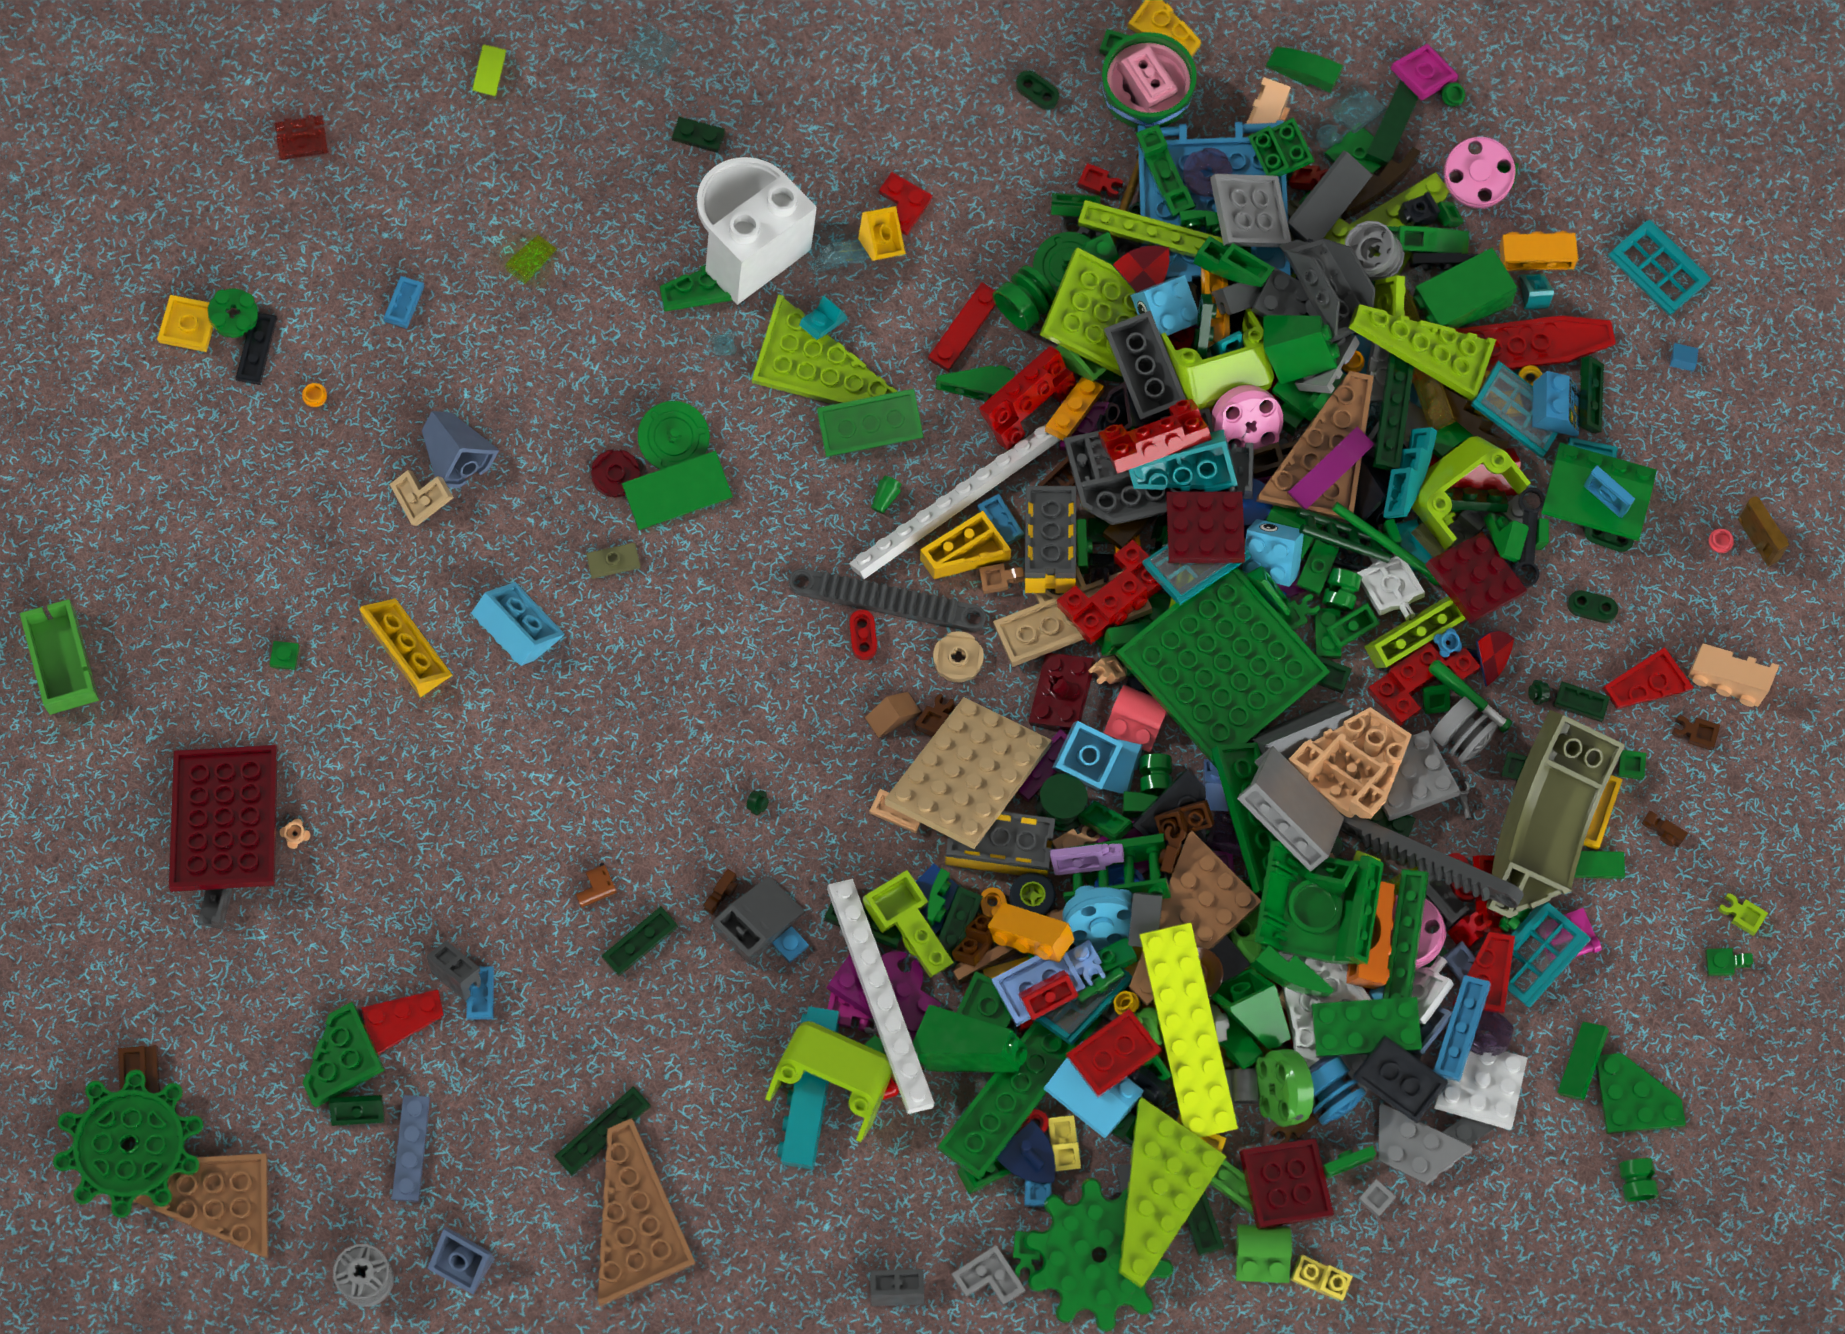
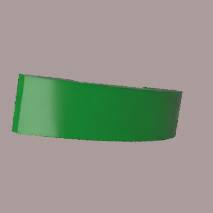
(1164, 170)

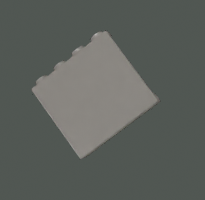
(1292, 809)

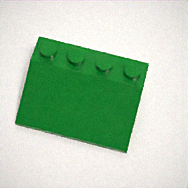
(1572, 502)

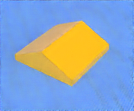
(881, 233)

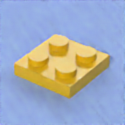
(186, 324)

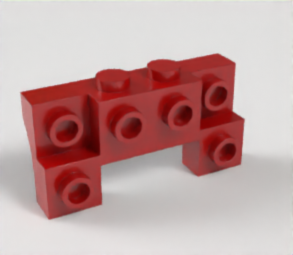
(1024, 393)
(1155, 440)
(1115, 600)
(1409, 676)

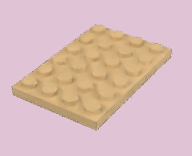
(968, 772)

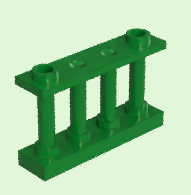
(1135, 850)

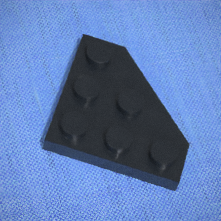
(1181, 792)

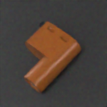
(601, 886)

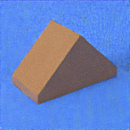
(892, 713)

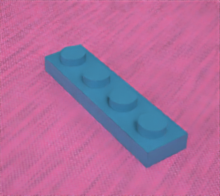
(1462, 1028)

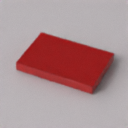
(1113, 1053)

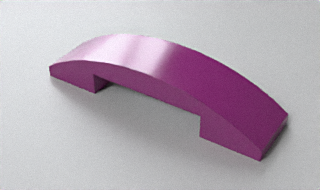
(1331, 468)

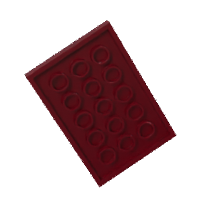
(223, 818)

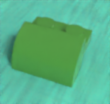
(1263, 1253)

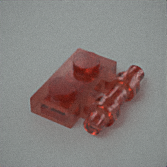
(304, 142)

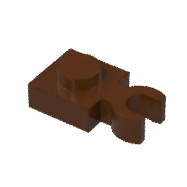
(933, 718)
(1700, 732)
(1668, 832)
(724, 887)
(1298, 1130)

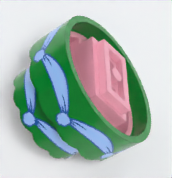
(1145, 62)

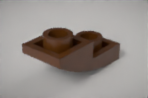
(1189, 817)
(976, 943)

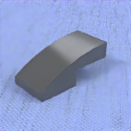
(1468, 525)

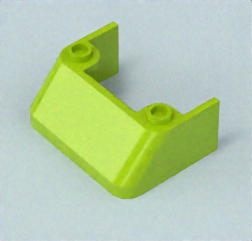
(1212, 377)
(1434, 503)
(839, 1062)

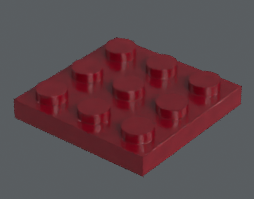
(1205, 527)
(1476, 577)
(1286, 1183)

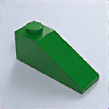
(975, 383)

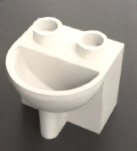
(753, 223)

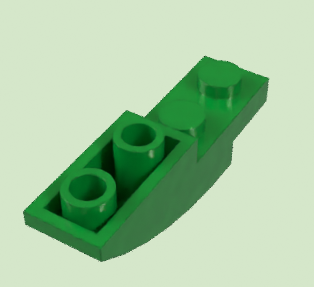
(1431, 240)

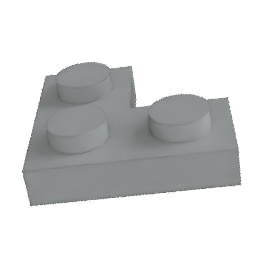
(989, 1269)

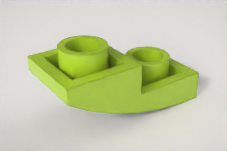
(489, 70)

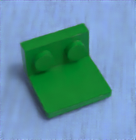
(1304, 402)

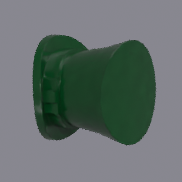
(1062, 799)

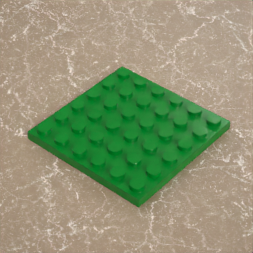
(1222, 663)

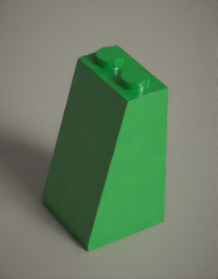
(1466, 292)
(966, 1044)

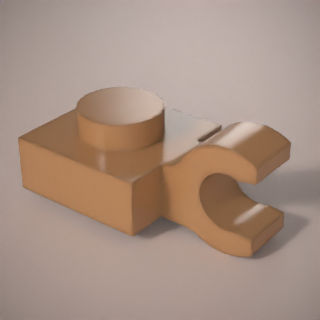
(995, 577)

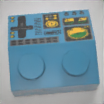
(1556, 404)

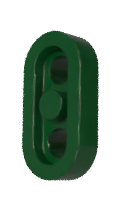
(1039, 89)
(1608, 540)
(1593, 606)

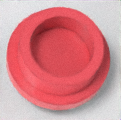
(1721, 540)

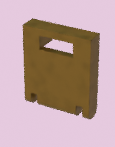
(1763, 531)

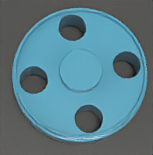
(1099, 915)

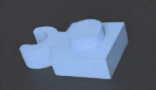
(1086, 961)

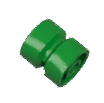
(1342, 589)
(1156, 773)
(1638, 1179)

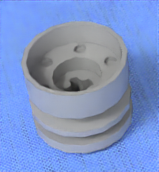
(1376, 237)
(1464, 730)
(374, 1286)

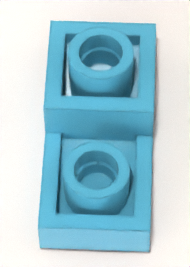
(1123, 769)

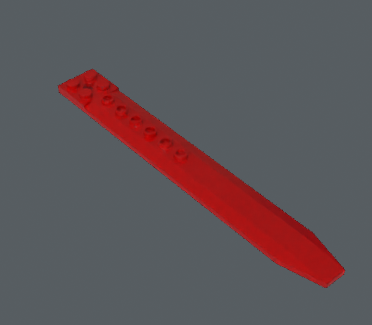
(1538, 341)

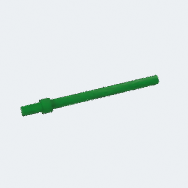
(1384, 541)

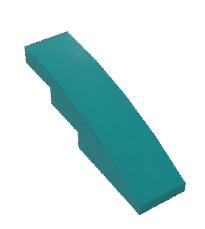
(1407, 480)

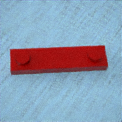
(963, 328)

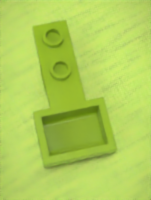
(899, 905)

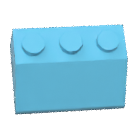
(516, 623)
(1099, 1113)

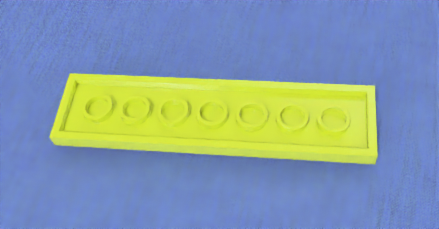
(1188, 1030)

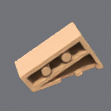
(1270, 104)
(1732, 675)

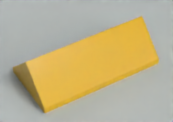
(405, 645)

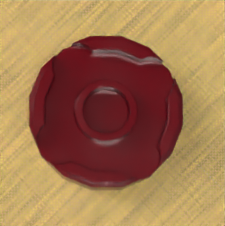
(611, 482)

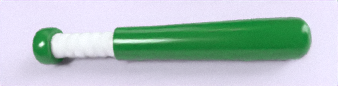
(1457, 685)

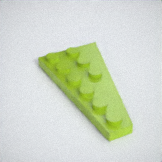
(1434, 349)

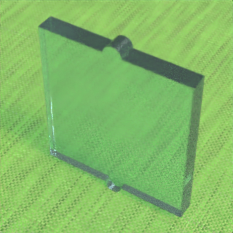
(653, 50)
(1357, 109)

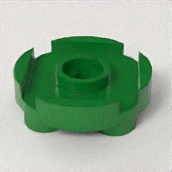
(242, 322)

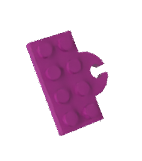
(905, 985)

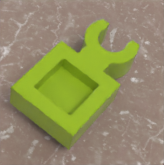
(1747, 916)

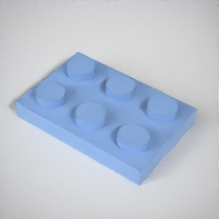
(1025, 976)

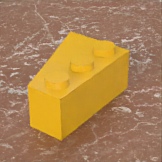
(965, 548)

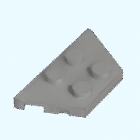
(1416, 1147)

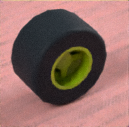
(1036, 889)

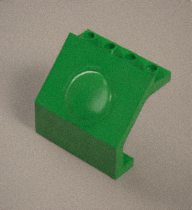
(1311, 921)

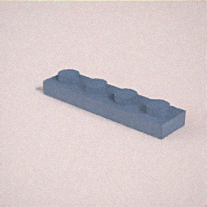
(411, 1148)

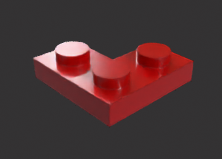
(909, 198)

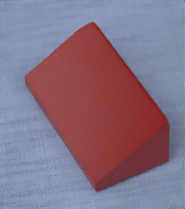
(1048, 994)

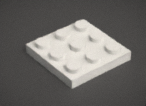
(1486, 1089)

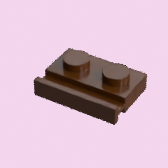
(141, 1059)

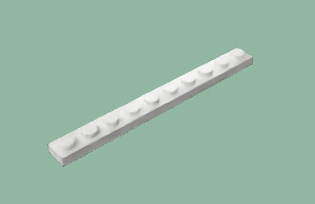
(953, 502)
(880, 997)

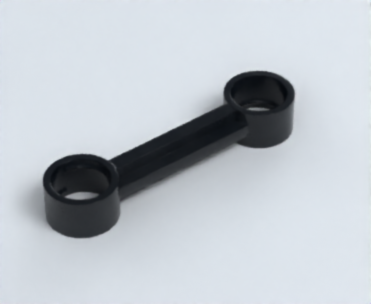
(1530, 518)

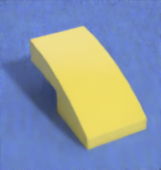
(1064, 1142)

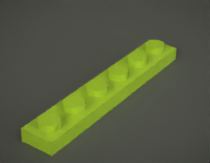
(1142, 229)

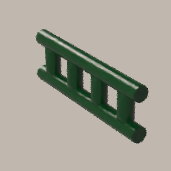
(1332, 537)

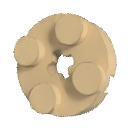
(962, 670)

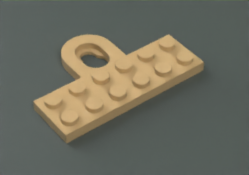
(1045, 627)

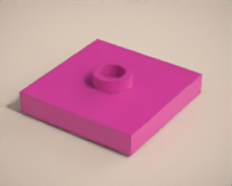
(1424, 72)

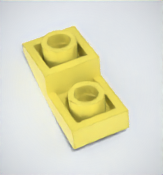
(1321, 1278)

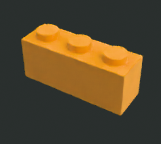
(1538, 251)
(1031, 932)

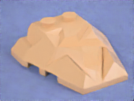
(1355, 762)

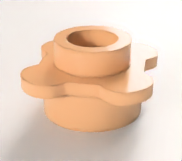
(294, 826)

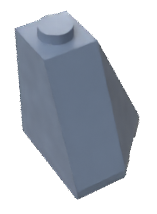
(456, 449)

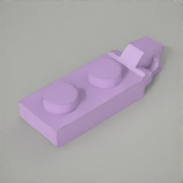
(1085, 858)

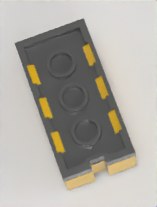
(1050, 538)
(1011, 846)

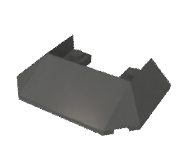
(1109, 493)

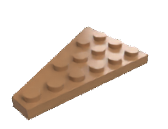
(1338, 417)
(1203, 894)
(223, 1200)
(638, 1225)

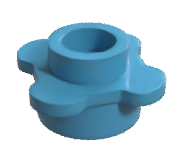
(1452, 637)

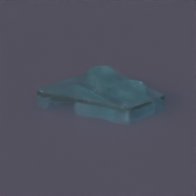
(838, 255)

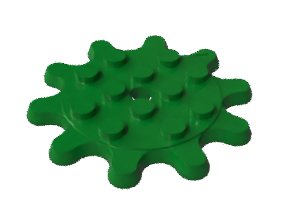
(112, 1120)
(1069, 1263)

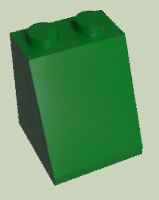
(1298, 346)
(1255, 1007)

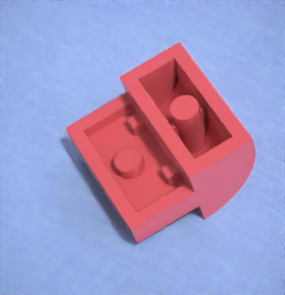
(1135, 718)

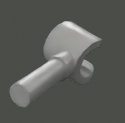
(1464, 801)

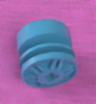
(1333, 1092)

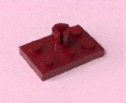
(1061, 691)

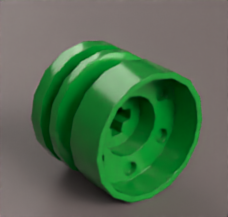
(1024, 298)

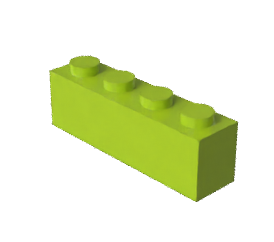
(1414, 633)

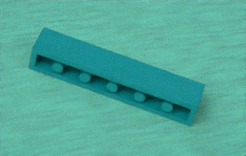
(806, 1105)

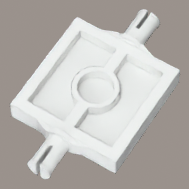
(1391, 586)
(1430, 988)

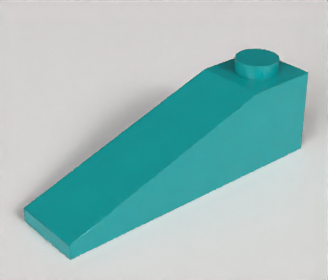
(1198, 467)

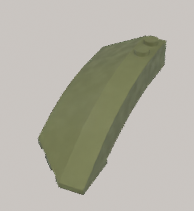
(1552, 810)

